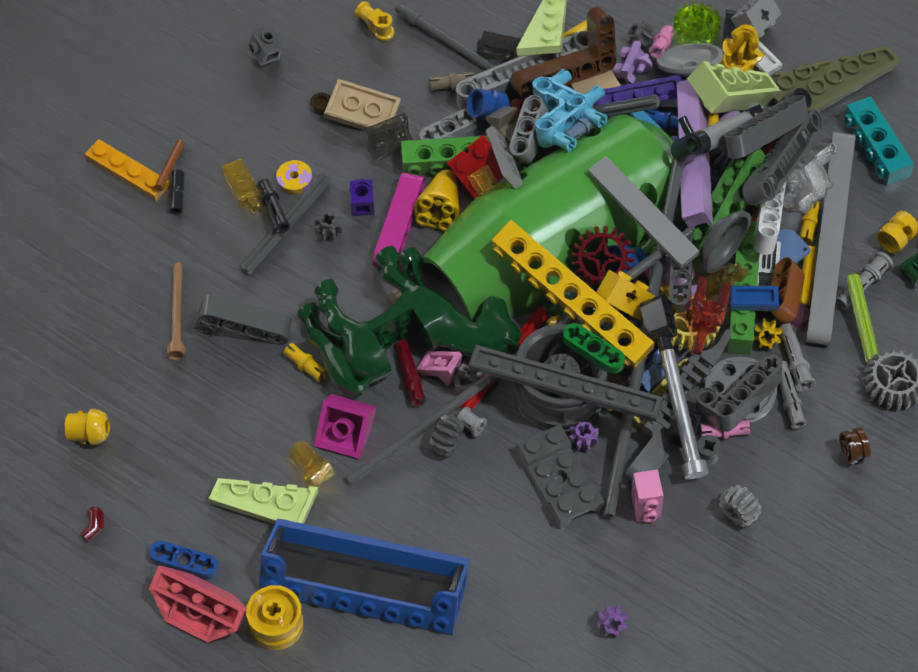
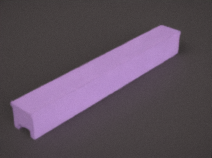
(696, 177)

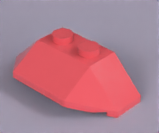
(196, 604)

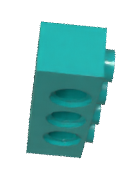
(871, 126)

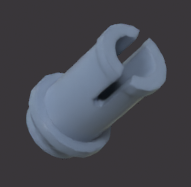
(580, 128)

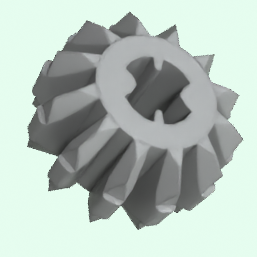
(740, 505)

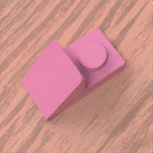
(441, 364)

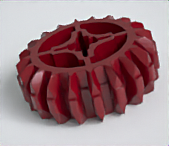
(604, 244)

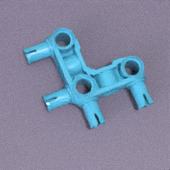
(565, 108)

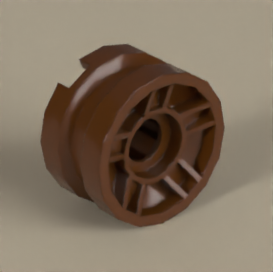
(855, 445)

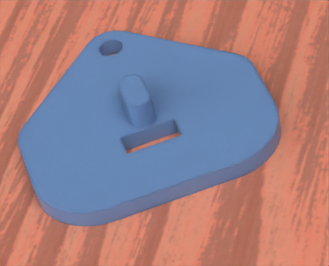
(792, 245)

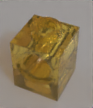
(483, 180)

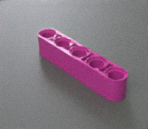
(400, 214)

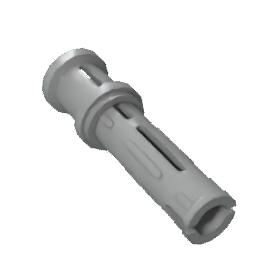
(870, 274)
(798, 365)

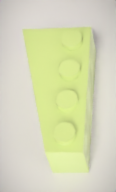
(731, 88)

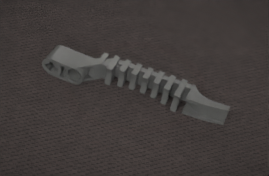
(693, 371)

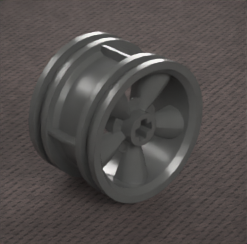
(550, 408)

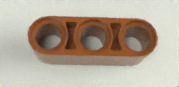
(790, 283)

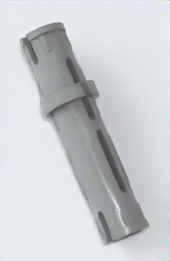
(792, 403)

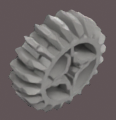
(888, 368)

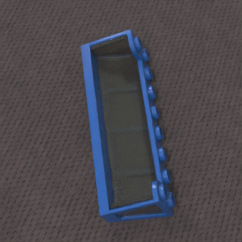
(365, 575)

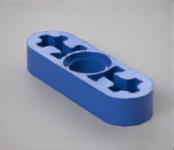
(203, 559)

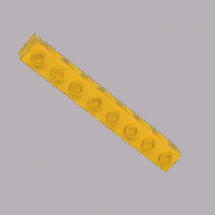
(512, 236)

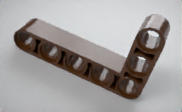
(582, 64)

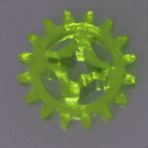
(697, 22)

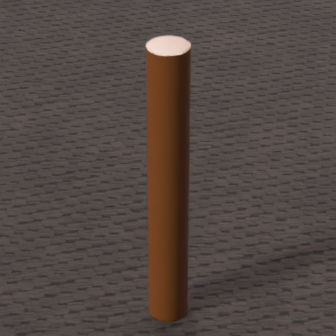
(170, 163)

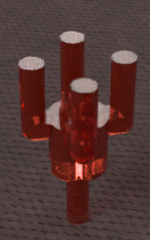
(707, 313)

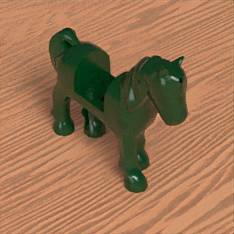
(359, 353)

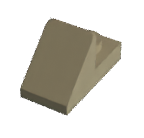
(504, 121)

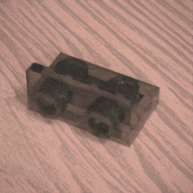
(497, 46)
(386, 136)

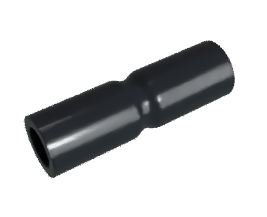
(176, 194)

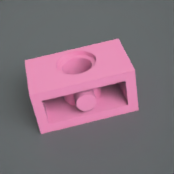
(647, 496)

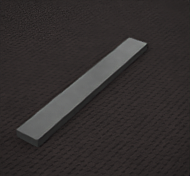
(565, 383)

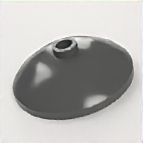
(724, 240)

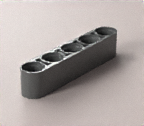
(766, 126)

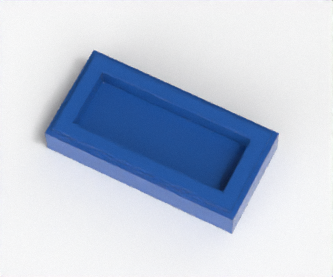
(754, 298)

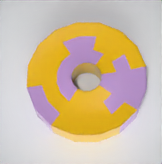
(291, 169)

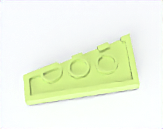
(545, 29)
(264, 500)

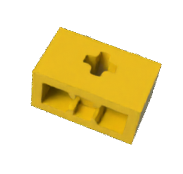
(624, 294)

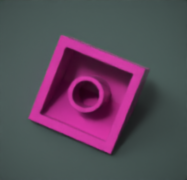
(344, 425)

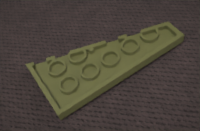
(836, 79)

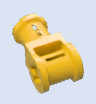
(377, 21)

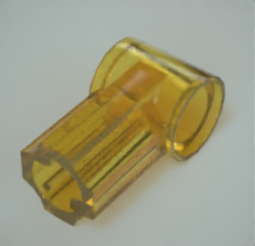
(315, 469)

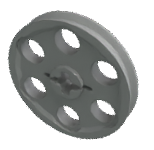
(740, 366)

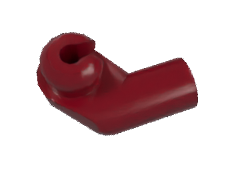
(96, 524)

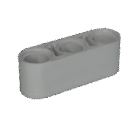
(524, 139)

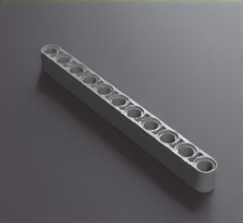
(830, 242)

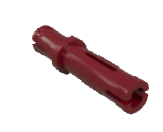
(412, 380)

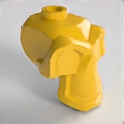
(742, 49)

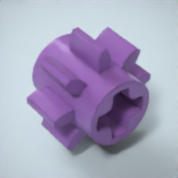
(584, 435)
(612, 627)

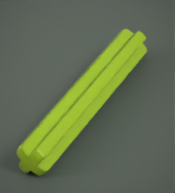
(862, 316)

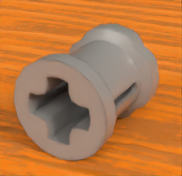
(471, 421)

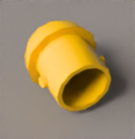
(87, 426)

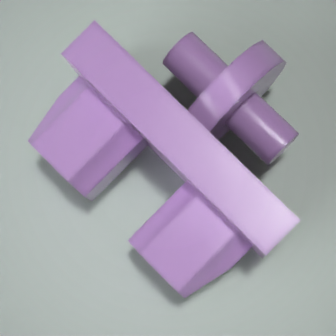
(635, 63)

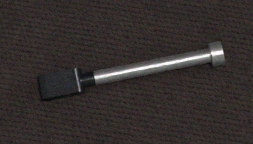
(660, 328)

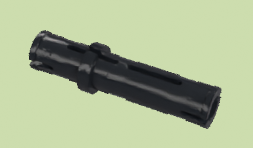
(271, 200)

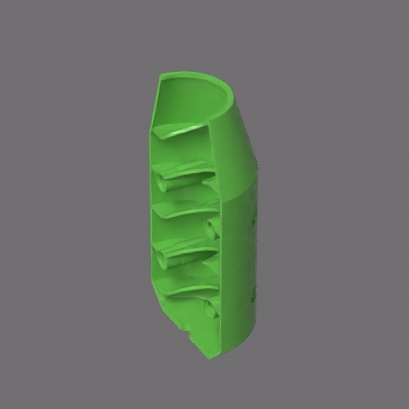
(554, 208)

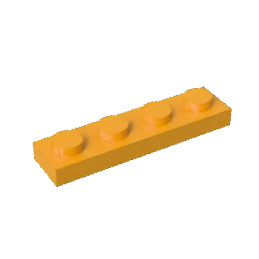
(125, 169)

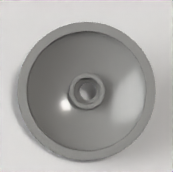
(687, 57)

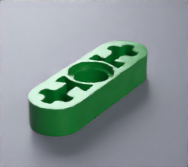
(590, 338)

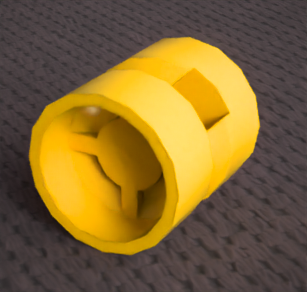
(897, 232)

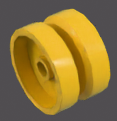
(274, 617)

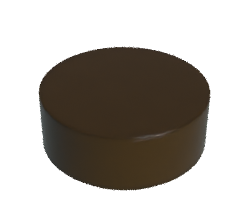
(319, 102)

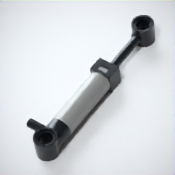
(712, 137)

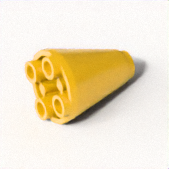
(438, 202)

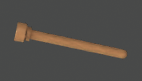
(175, 349)

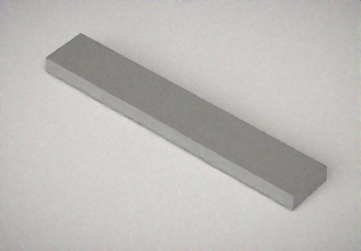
(643, 212)

